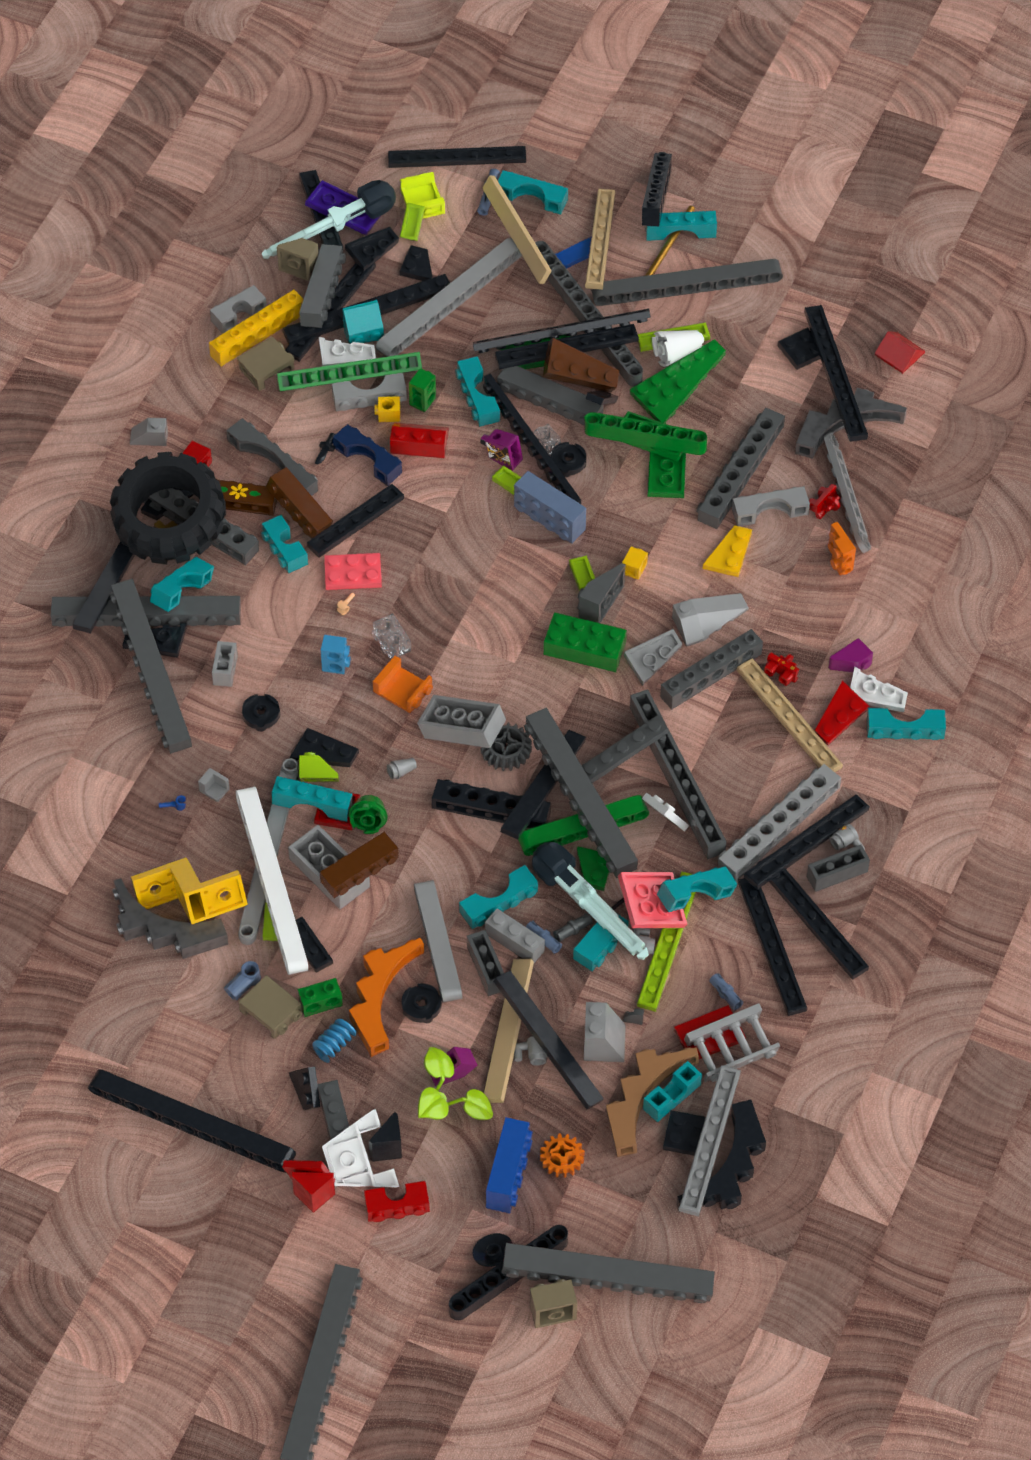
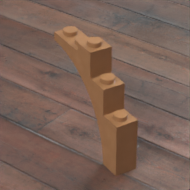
(652, 1071)

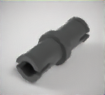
(572, 927)

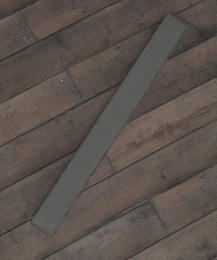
(688, 282)
(585, 310)

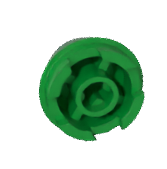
(368, 814)

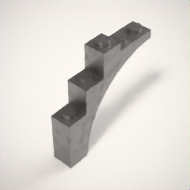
(819, 424)
(162, 932)

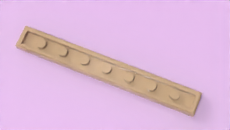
(517, 229)
(600, 239)
(788, 715)
(506, 1038)

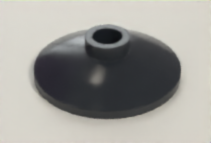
(490, 1249)

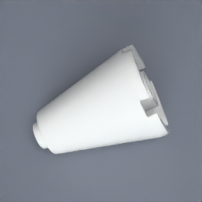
(675, 345)

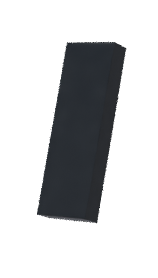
(601, 397)
(314, 950)

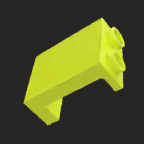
(423, 192)

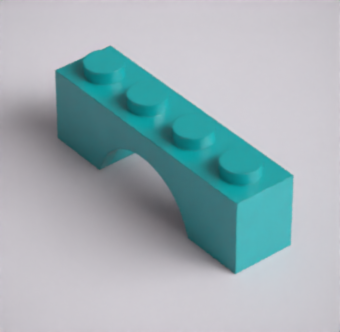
(553, 196)
(699, 222)
(484, 407)
(192, 574)
(883, 725)
(293, 792)
(716, 883)
(478, 909)

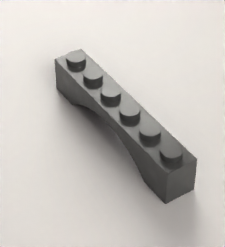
(248, 439)

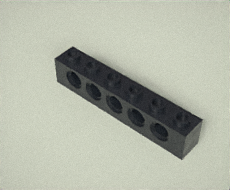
(656, 189)
(480, 808)

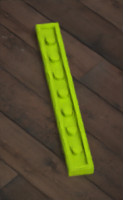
(661, 962)

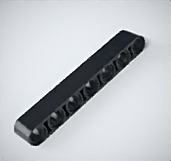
(502, 1282)

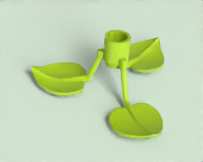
(433, 1103)

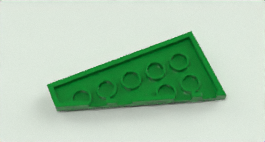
(674, 385)

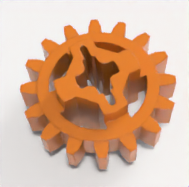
(561, 1164)

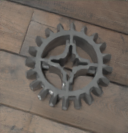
(516, 752)

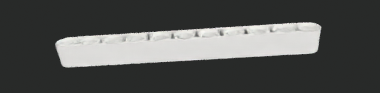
(272, 881)

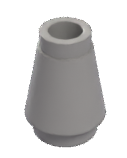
(399, 768)

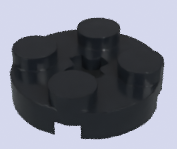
(568, 450)
(260, 721)
(421, 1013)

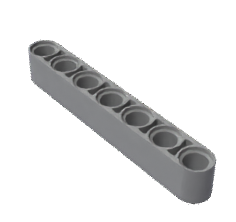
(438, 941)

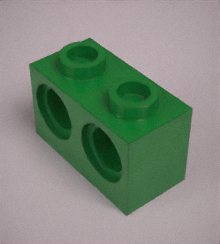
(422, 390)
(320, 997)

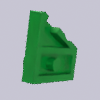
(593, 868)

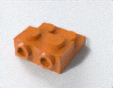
(842, 550)

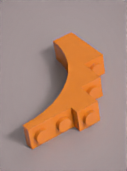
(371, 990)

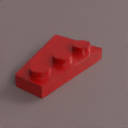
(840, 713)

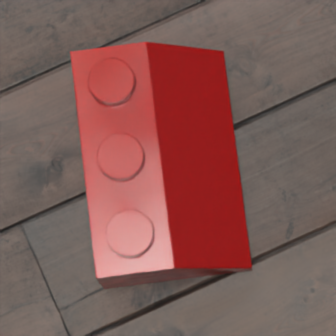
(418, 440)

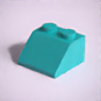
(363, 322)

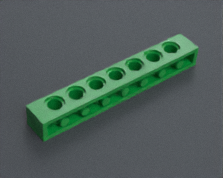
(348, 371)

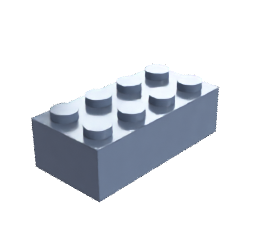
(549, 507)

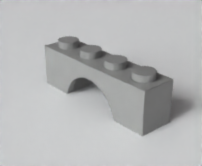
(348, 396)
(791, 501)

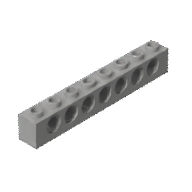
(777, 831)

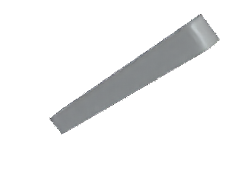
(449, 298)

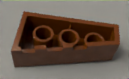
(575, 367)

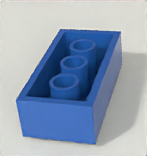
(509, 1165)

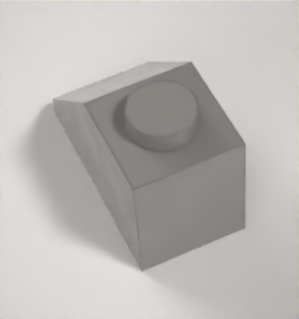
(150, 432)

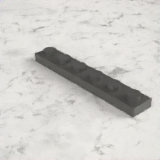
(625, 748)

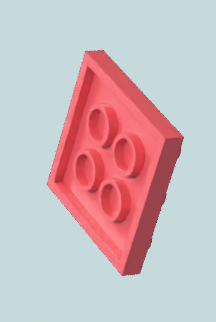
(644, 905)

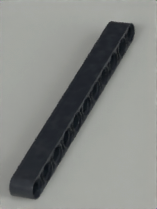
(190, 1120)

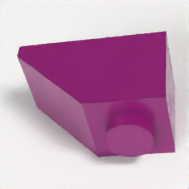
(853, 655)
(463, 1064)

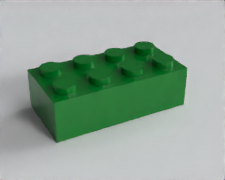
(585, 642)

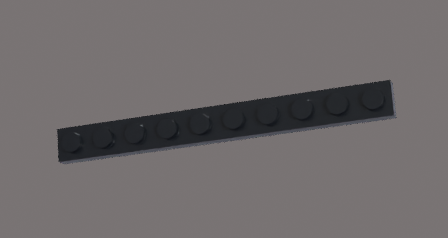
(387, 303)
(569, 329)
(836, 373)
(528, 438)

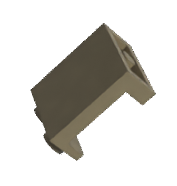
(265, 361)
(271, 1006)

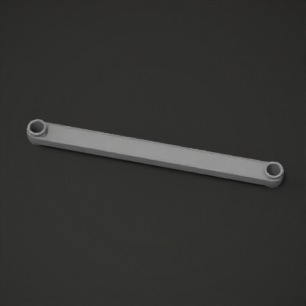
(256, 900)

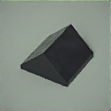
(386, 1141)

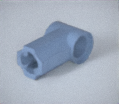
(242, 981)

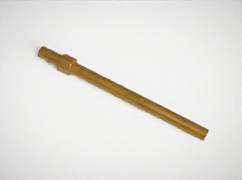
(666, 248)

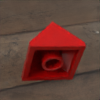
(898, 351)
(313, 1188)

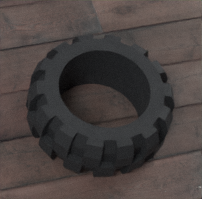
(160, 474)

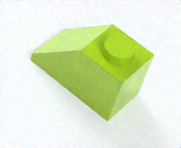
(315, 769)

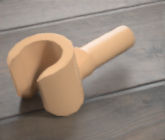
(343, 606)

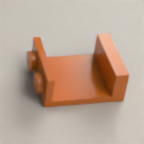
(401, 686)

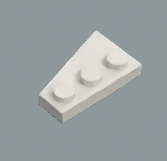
(337, 352)
(877, 693)

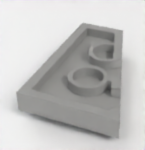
(652, 655)

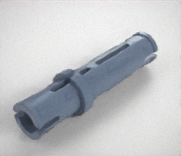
(485, 203)

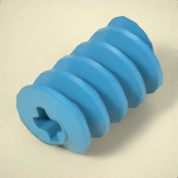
(332, 1039)

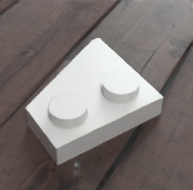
(666, 810)

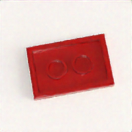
(711, 1044)

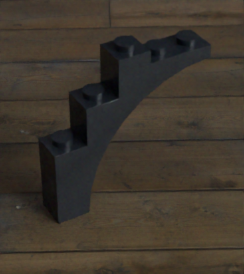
(738, 1166)

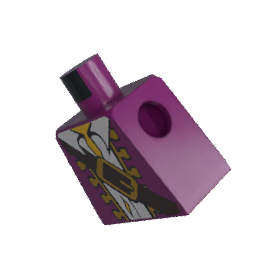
(503, 448)

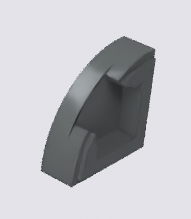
(634, 1017)

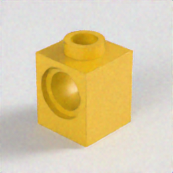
(388, 409)
(635, 562)

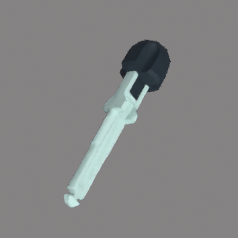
(374, 199)
(556, 866)

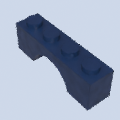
(351, 442)

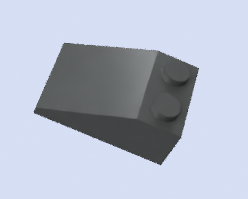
(600, 594)

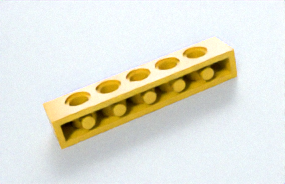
(256, 328)

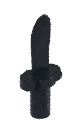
(326, 446)

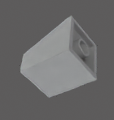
(603, 1034)

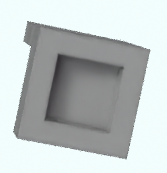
(213, 785)

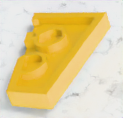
(730, 552)

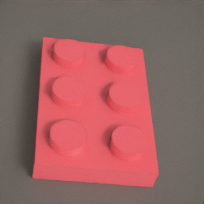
(353, 571)

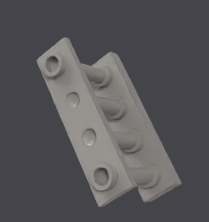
(733, 1023)

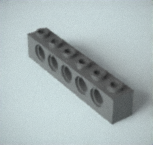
(711, 669)

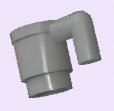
(844, 837)
(649, 942)
(535, 1052)

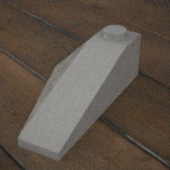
(703, 616)

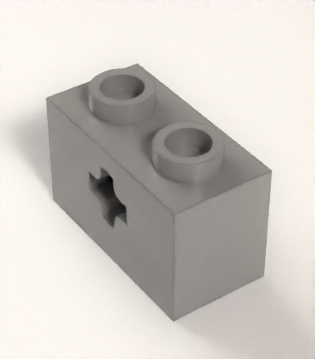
(224, 663)

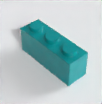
(595, 946)

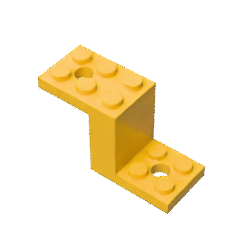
(180, 882)

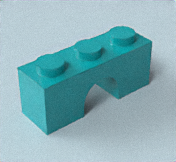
(289, 555)
(683, 1083)

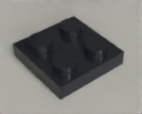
(799, 348)
(683, 1132)

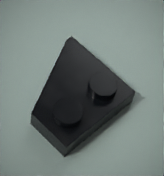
(416, 264)
(306, 1087)

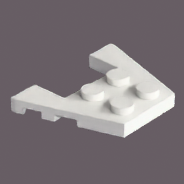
(349, 1159)

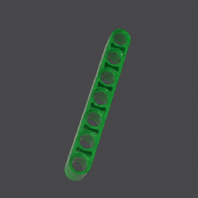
(645, 433)
(570, 830)

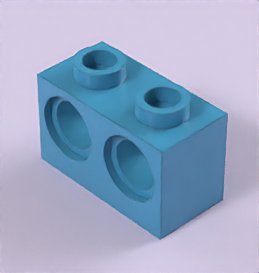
(335, 654)

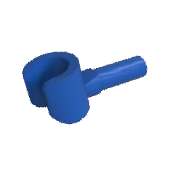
(179, 806)

